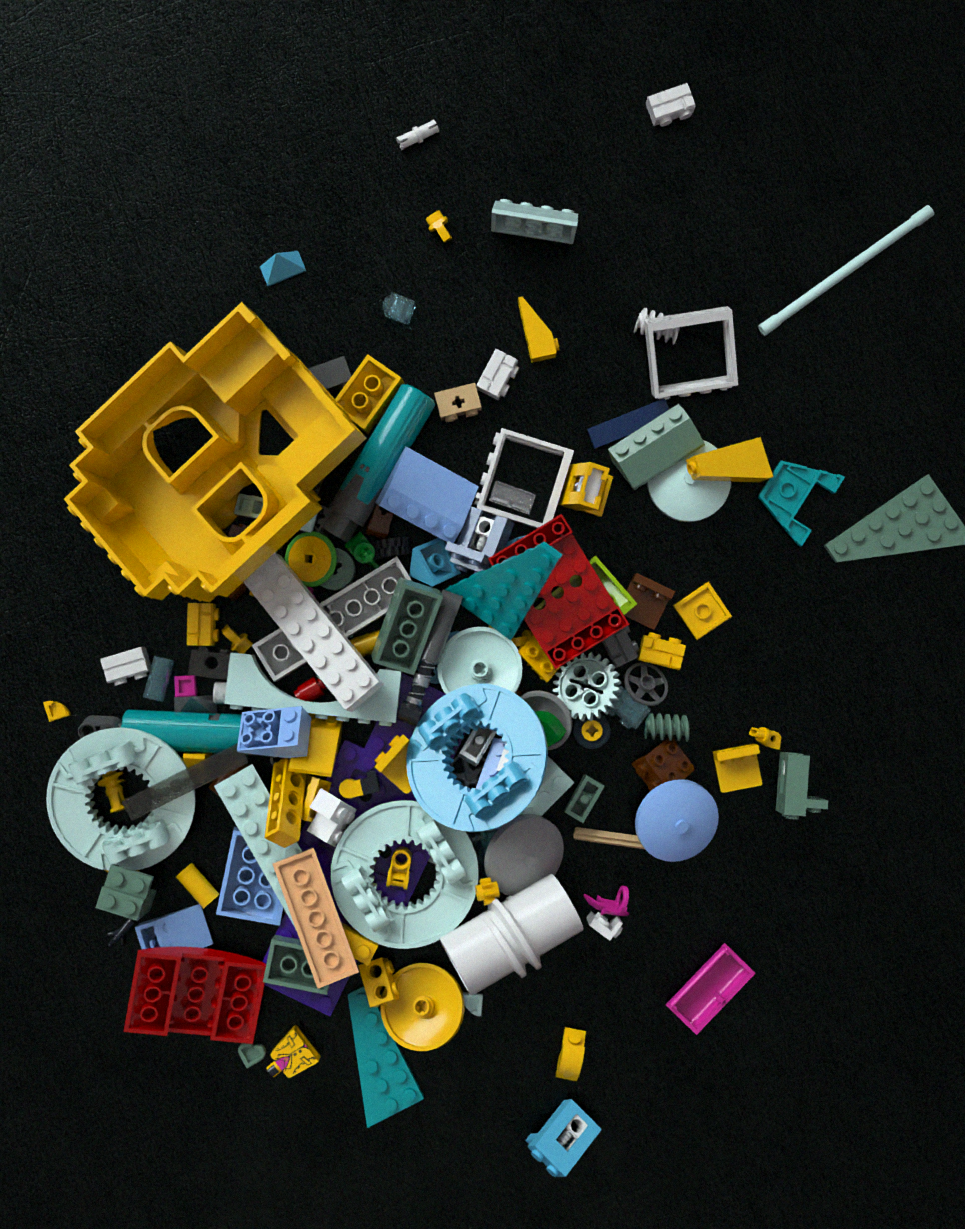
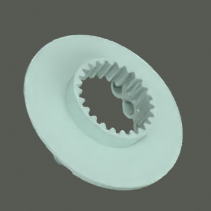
(78, 823)
(401, 924)

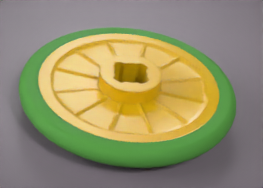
(323, 558)

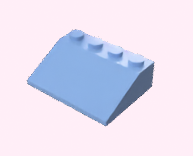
(428, 495)
(245, 887)

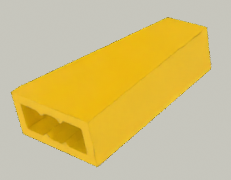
(732, 463)

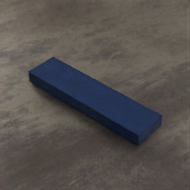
(625, 424)

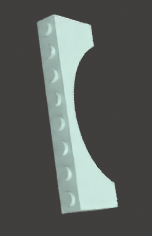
(251, 688)

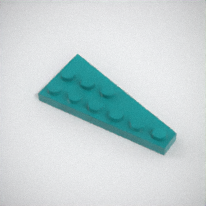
(383, 1070)

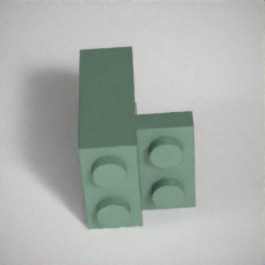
(793, 787)
(126, 893)

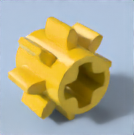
(487, 890)

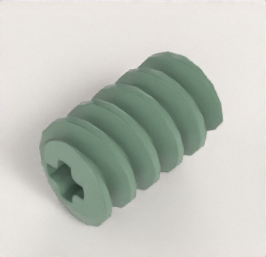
(667, 726)

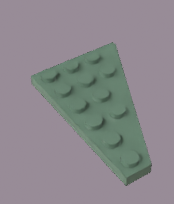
(907, 523)

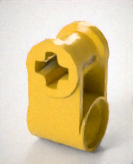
(399, 871)

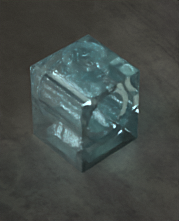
(398, 308)

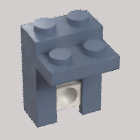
(474, 537)

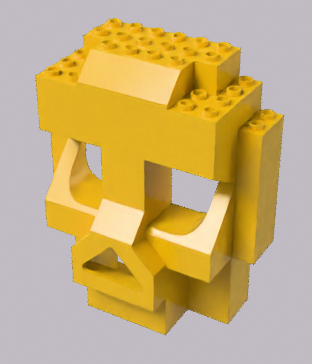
(162, 521)

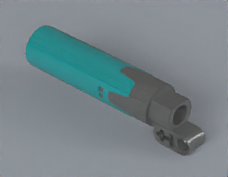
(375, 463)

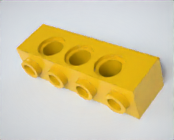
(285, 805)

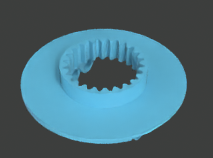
(500, 796)

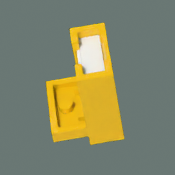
(586, 488)

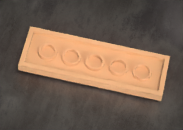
(315, 918)

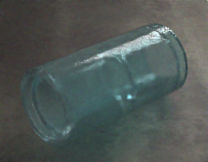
(158, 678)

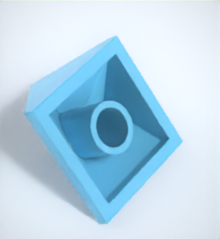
(432, 563)

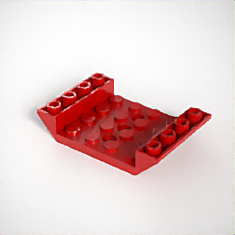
(583, 613)

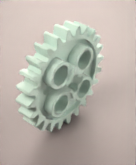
(594, 669)

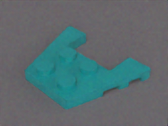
(788, 490)

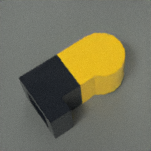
(353, 788)

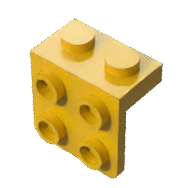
(394, 763)

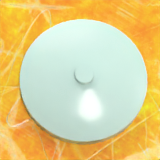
(686, 498)
(480, 657)

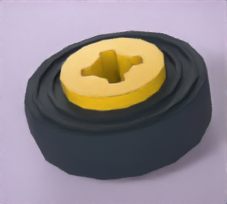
(584, 731)

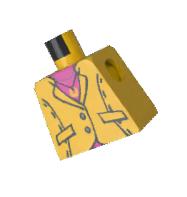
(293, 1054)

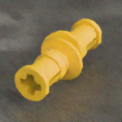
(113, 789)

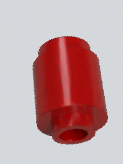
(310, 690)

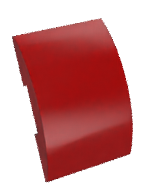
(195, 993)

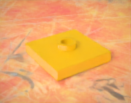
(702, 610)

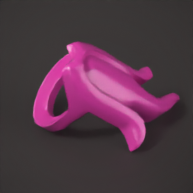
(611, 907)

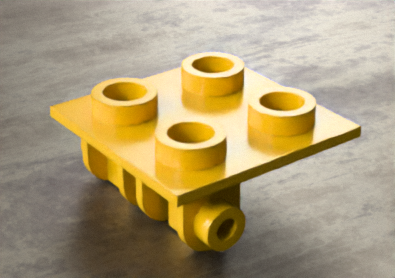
(536, 658)

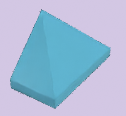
(282, 266)

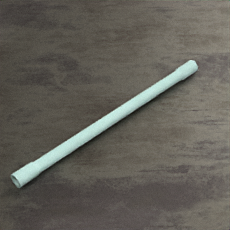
(915, 220)

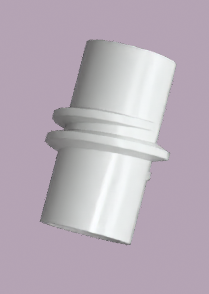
(512, 934)

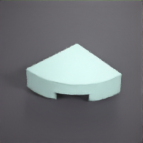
(473, 1003)

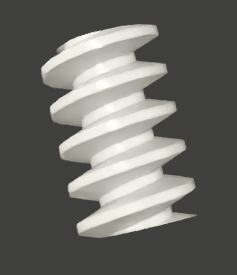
(672, 332)

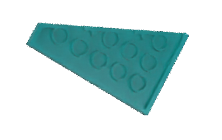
(508, 589)

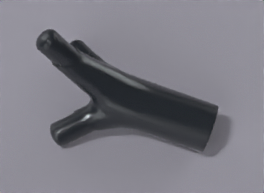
(121, 932)

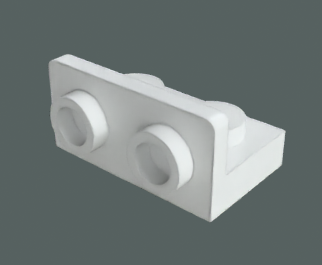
(605, 928)

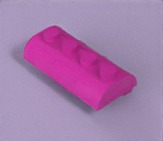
(710, 988)

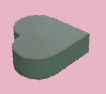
(251, 1053)

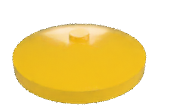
(427, 1007)

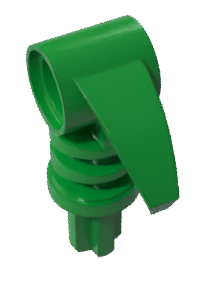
(362, 550)

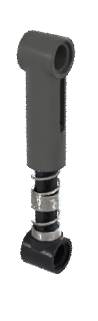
(412, 707)

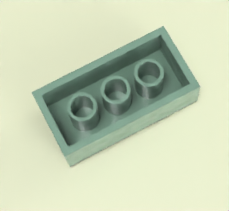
(406, 626)

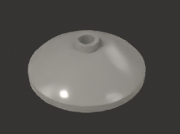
(550, 703)

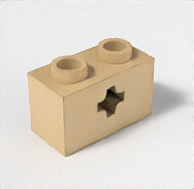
(446, 400)

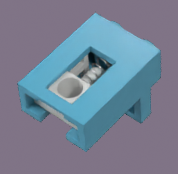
(550, 1151)

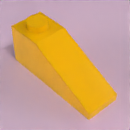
(537, 334)

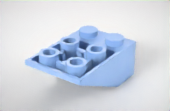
(275, 732)
(179, 928)

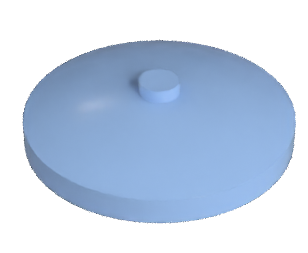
(676, 820)

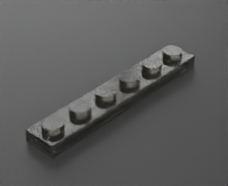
(184, 781)

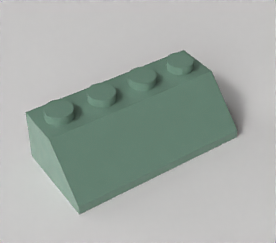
(656, 447)

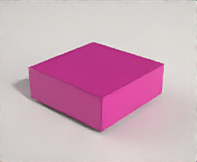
(185, 686)

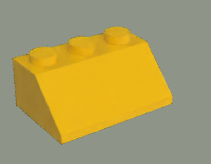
(368, 393)

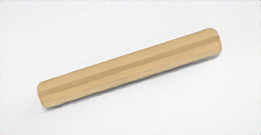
(607, 837)

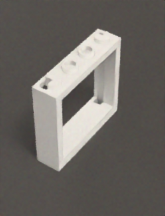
(685, 319)
(493, 459)

